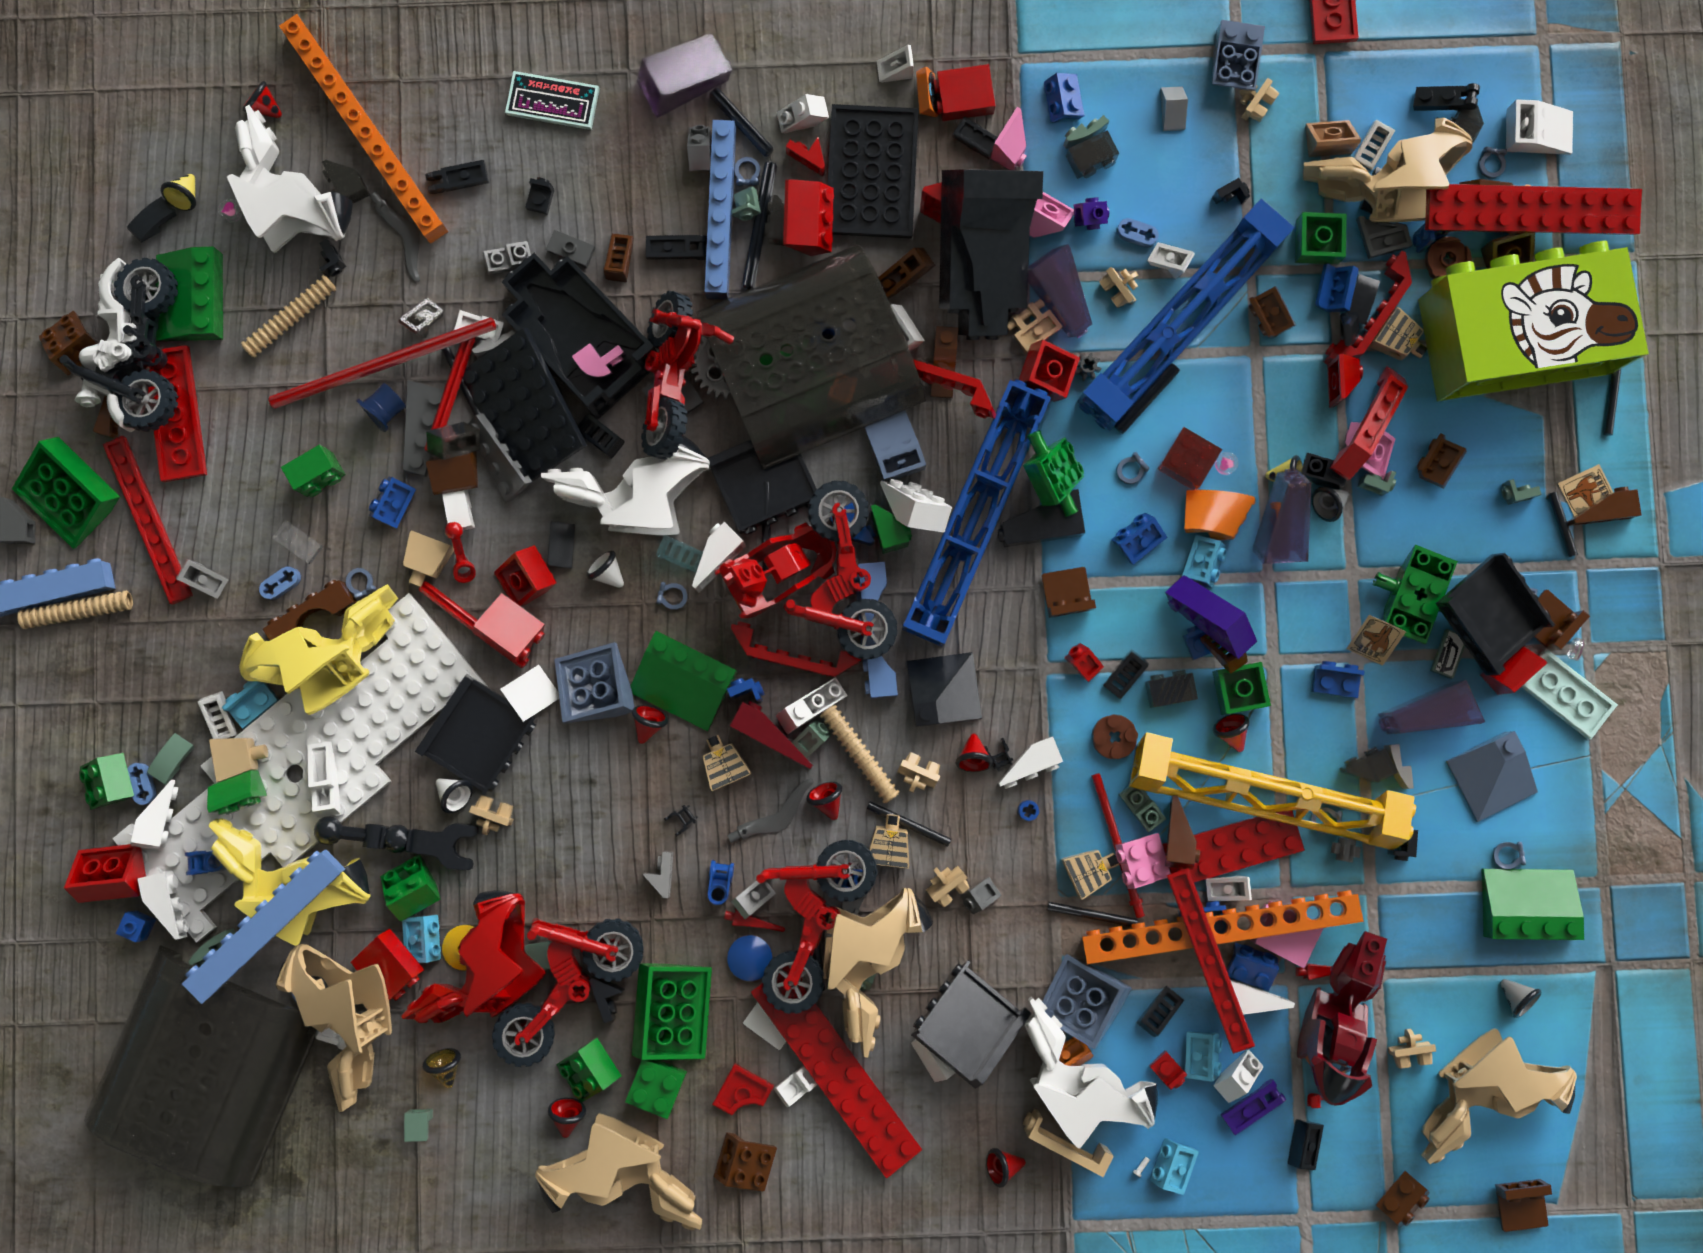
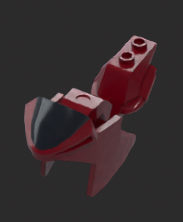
(1354, 979)

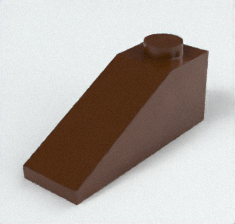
(905, 271)
(944, 356)
(1616, 506)
(1181, 843)

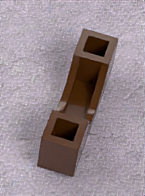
(333, 598)

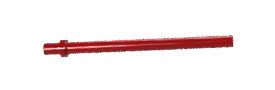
(1115, 837)

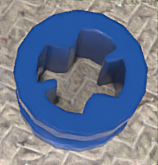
(1025, 804)

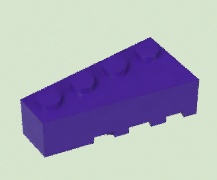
(1212, 615)

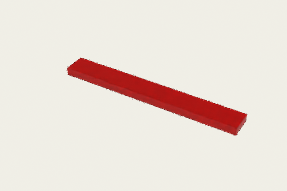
(147, 519)
(1210, 961)

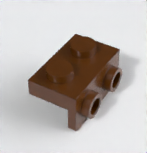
(1271, 312)
(1440, 461)
(1403, 1199)

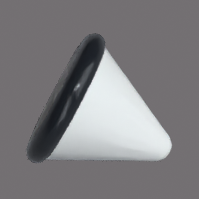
(606, 570)
(453, 794)

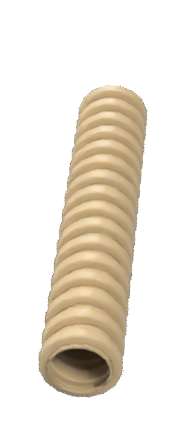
(288, 316)
(72, 610)
(859, 753)

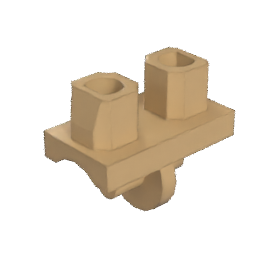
(1254, 109)
(1112, 279)
(918, 776)
(482, 809)
(945, 882)
(1422, 1050)

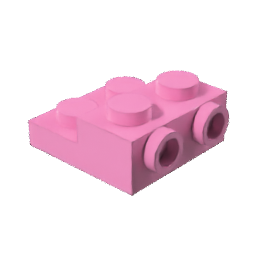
(1142, 861)

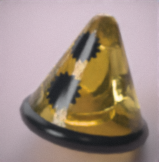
(443, 1065)

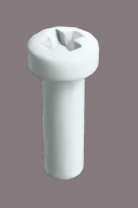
(1141, 1167)

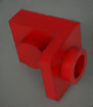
(1084, 661)
(1168, 1070)

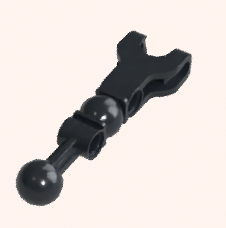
(400, 839)

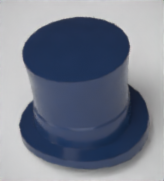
(382, 406)

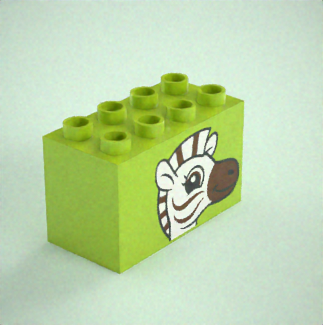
(1532, 321)

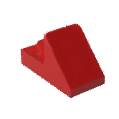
(812, 159)

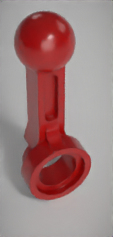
(454, 531)

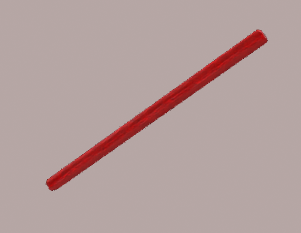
(382, 363)

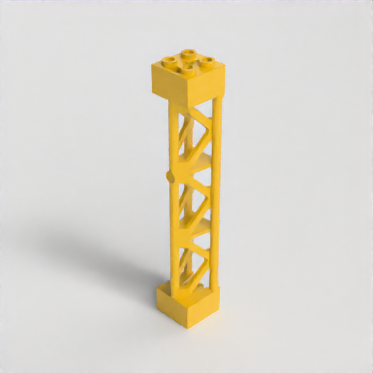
(1389, 812)

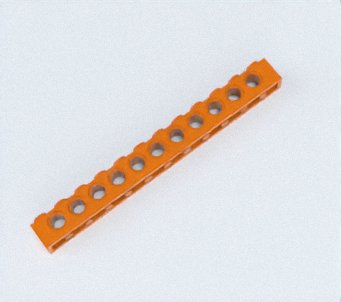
(363, 129)
(1349, 914)

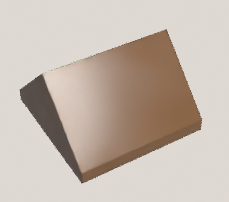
(1331, 138)

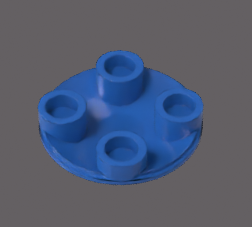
(749, 957)

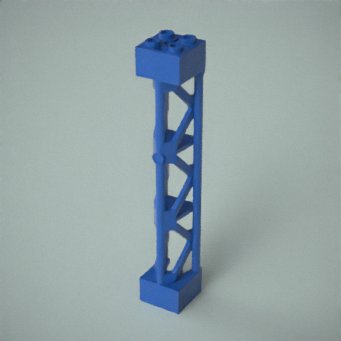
(1108, 398)
(1021, 409)

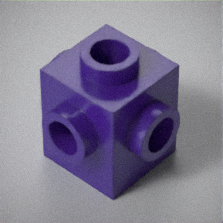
(1091, 213)

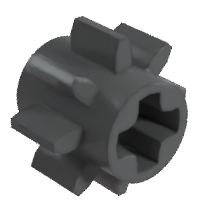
(1088, 360)
(1345, 849)

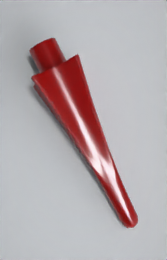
(738, 920)
(1313, 971)

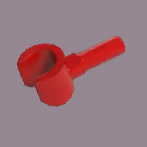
(1314, 1100)

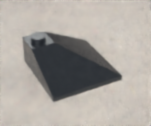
(944, 689)

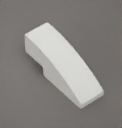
(458, 509)
(323, 779)

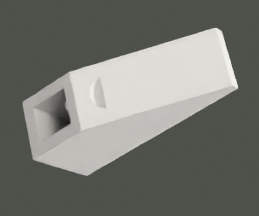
(811, 705)
(1034, 759)
(151, 823)
(162, 899)

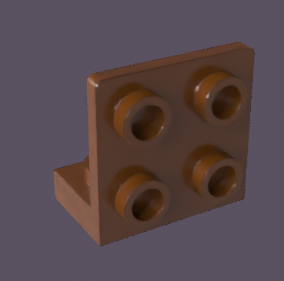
(66, 338)
(1067, 592)
(1565, 622)
(744, 1163)
(1523, 1204)

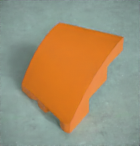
(1216, 512)

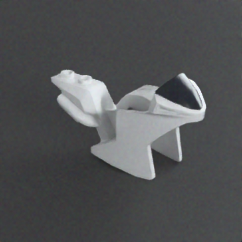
(283, 203)
(643, 498)
(1086, 1093)

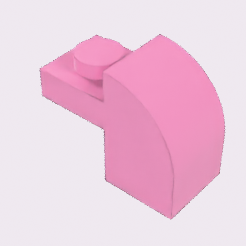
(597, 366)

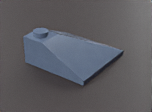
(593, 685)
(1493, 775)
(1084, 1000)

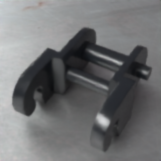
(1009, 760)
(685, 809)

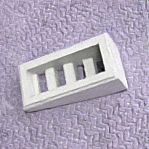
(1385, 130)
(207, 713)

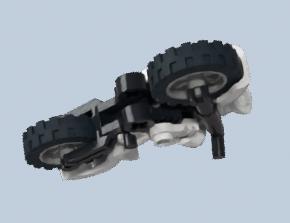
(132, 315)

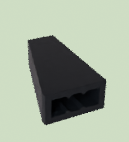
(1043, 525)

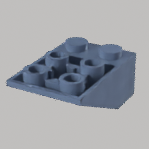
(1237, 54)
(895, 447)

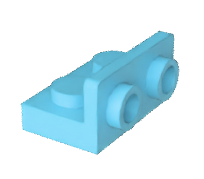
(1205, 560)
(250, 702)
(422, 937)
(1203, 1056)
(1174, 1166)

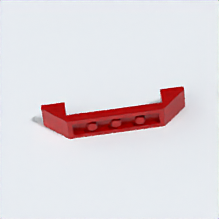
(1398, 271)
(952, 380)
(1373, 424)
(745, 636)

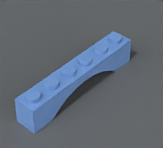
(881, 677)

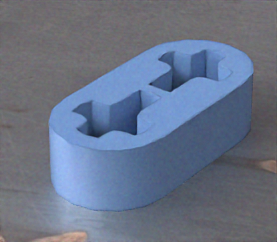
(1135, 237)
(277, 578)
(146, 782)

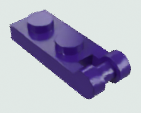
(1253, 1107)

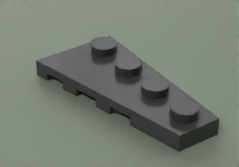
(420, 414)
(499, 463)

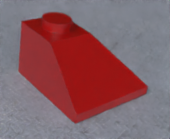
(1343, 377)

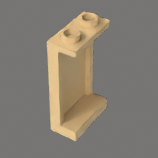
(1096, 1162)

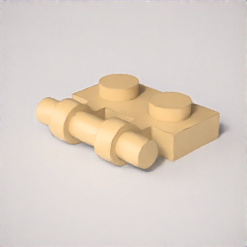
(1041, 328)

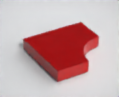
(742, 1089)

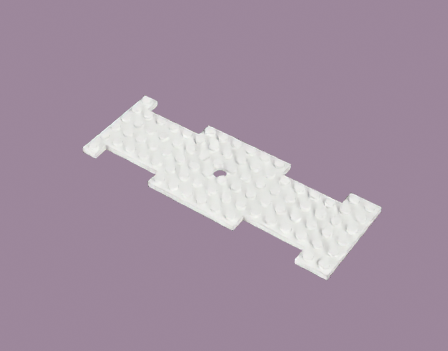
(405, 689)

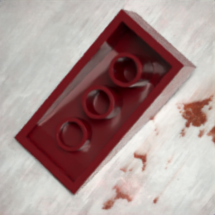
(759, 727)

